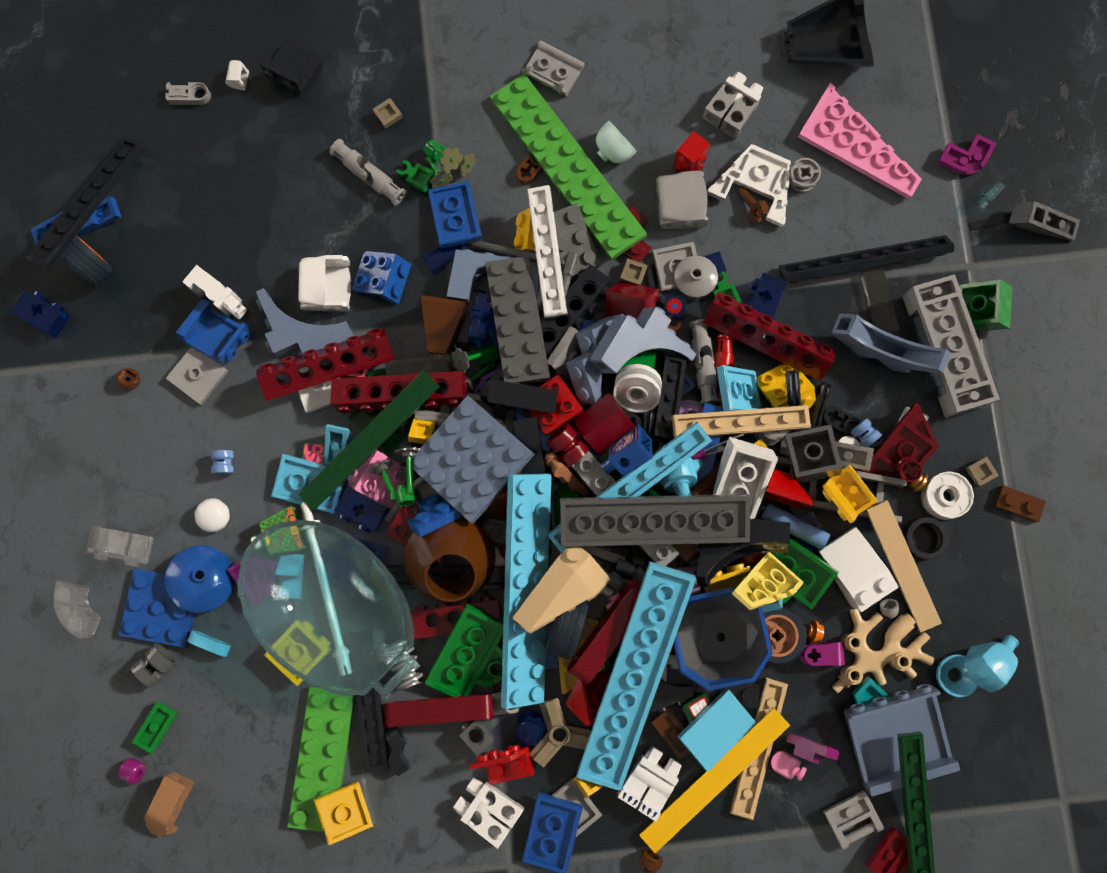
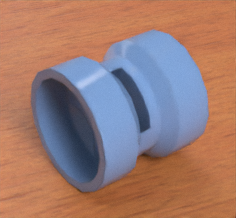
(869, 437)
(222, 462)

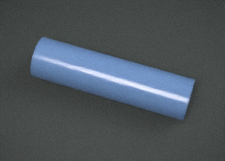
(799, 527)

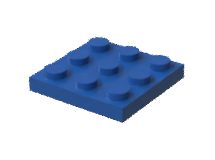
(152, 614)

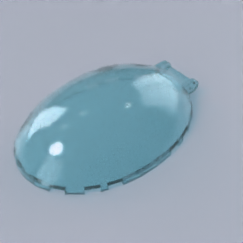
(326, 608)

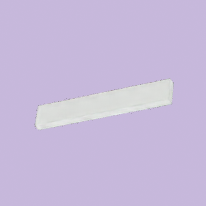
(547, 251)

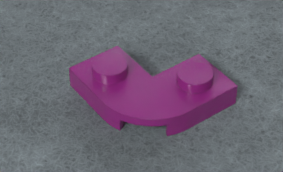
(968, 161)

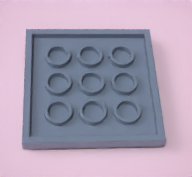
(470, 459)

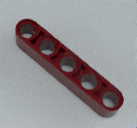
(605, 635)
(439, 710)

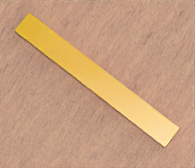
(714, 780)

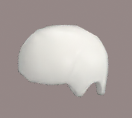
(212, 515)

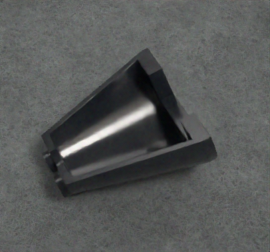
(830, 35)

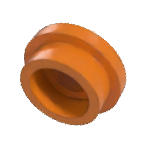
(814, 632)

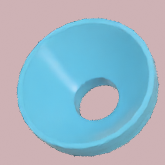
(964, 685)

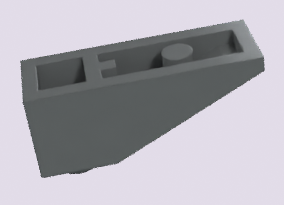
(1044, 220)

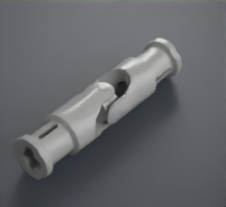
(367, 172)
(704, 365)

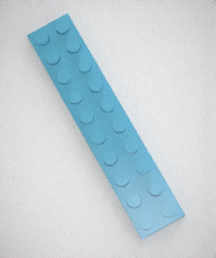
(524, 568)
(635, 675)

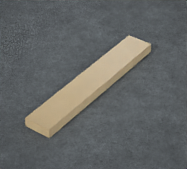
(745, 421)
(903, 565)
(752, 777)

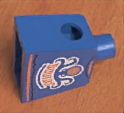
(629, 452)

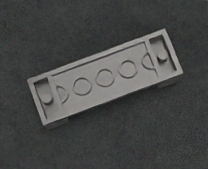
(951, 328)

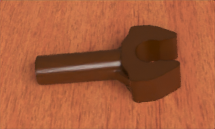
(755, 207)

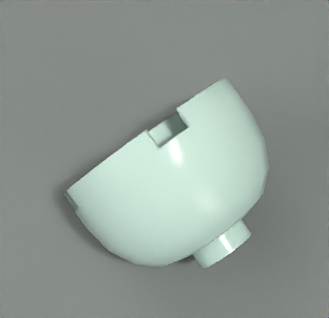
(613, 144)

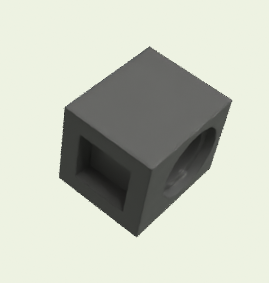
(476, 746)

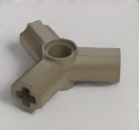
(549, 746)

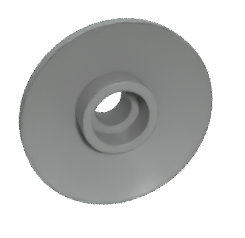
(696, 286)

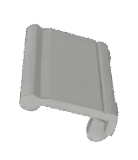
(553, 68)

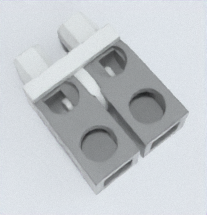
(739, 99)

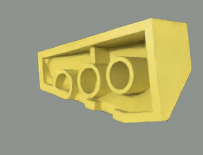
(767, 583)

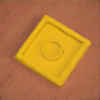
(343, 813)

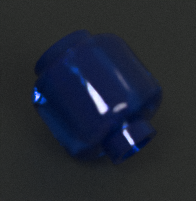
(529, 728)

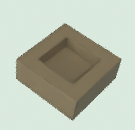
(387, 113)
(633, 272)
(982, 471)

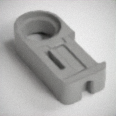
(186, 94)

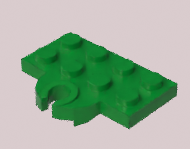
(811, 570)
(468, 654)

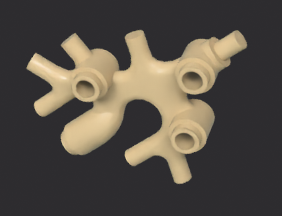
(891, 653)

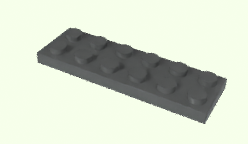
(517, 321)

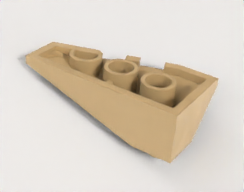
(566, 584)

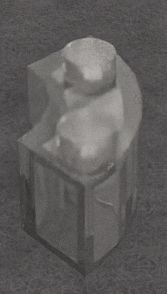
(119, 545)
(74, 610)

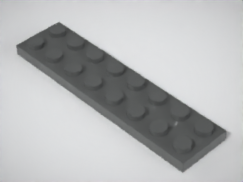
(655, 520)

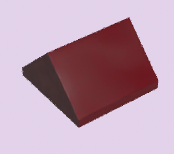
(629, 299)
(603, 424)

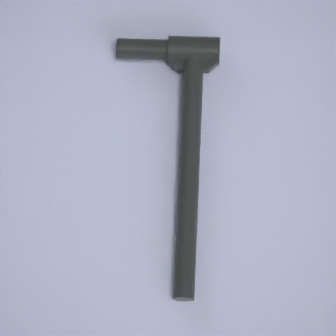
(568, 262)

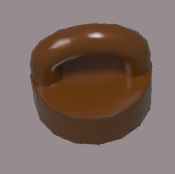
(650, 861)

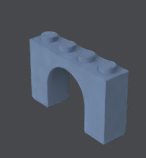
(470, 267)

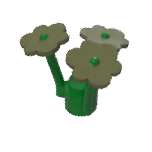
(449, 159)

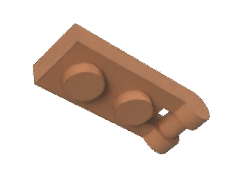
(566, 474)

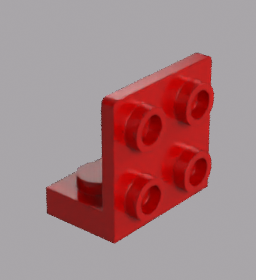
(566, 407)
(505, 764)

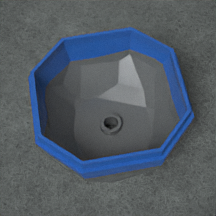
(725, 662)

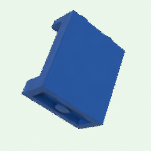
(212, 333)

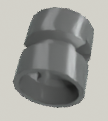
(156, 658)

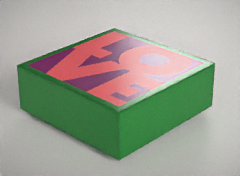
(314, 452)

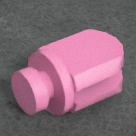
(787, 765)

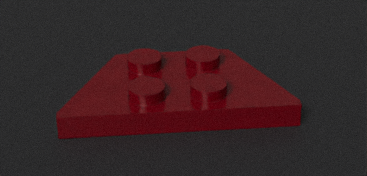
(908, 438)

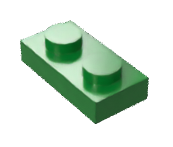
(155, 727)

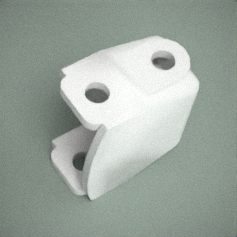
(325, 284)

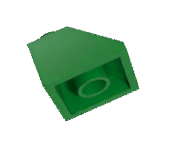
(988, 304)

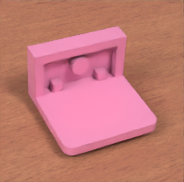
(373, 485)

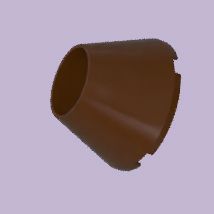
(454, 538)

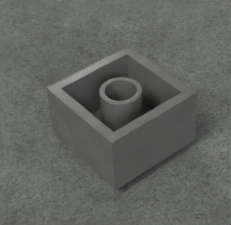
(813, 454)

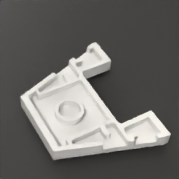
(760, 173)

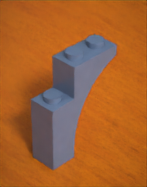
(584, 374)

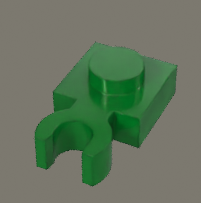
(418, 176)
(723, 288)

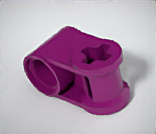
(825, 654)

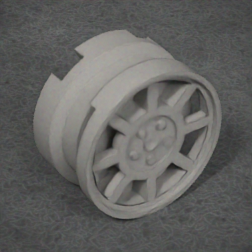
(804, 174)

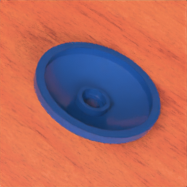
(199, 594)

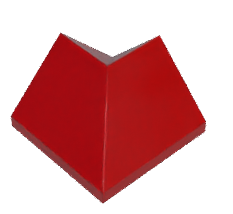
(786, 490)
(586, 698)

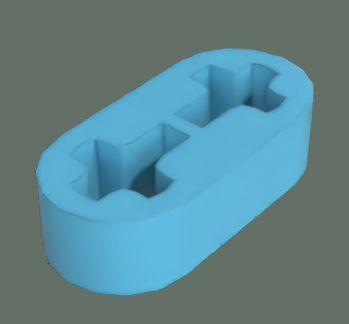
(209, 643)

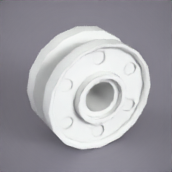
(637, 388)
(960, 493)

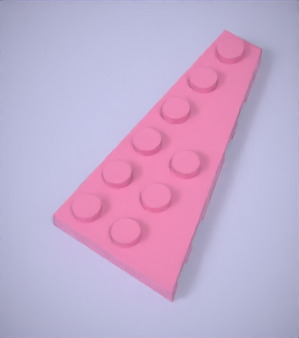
(852, 140)

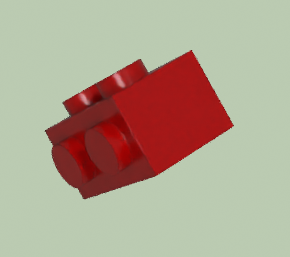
(691, 154)

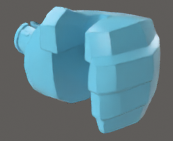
(682, 478)
(992, 663)

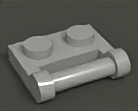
(850, 813)

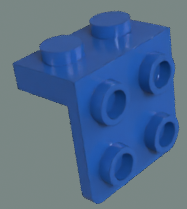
(382, 275)

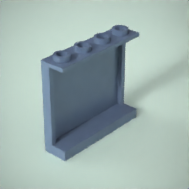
(875, 741)

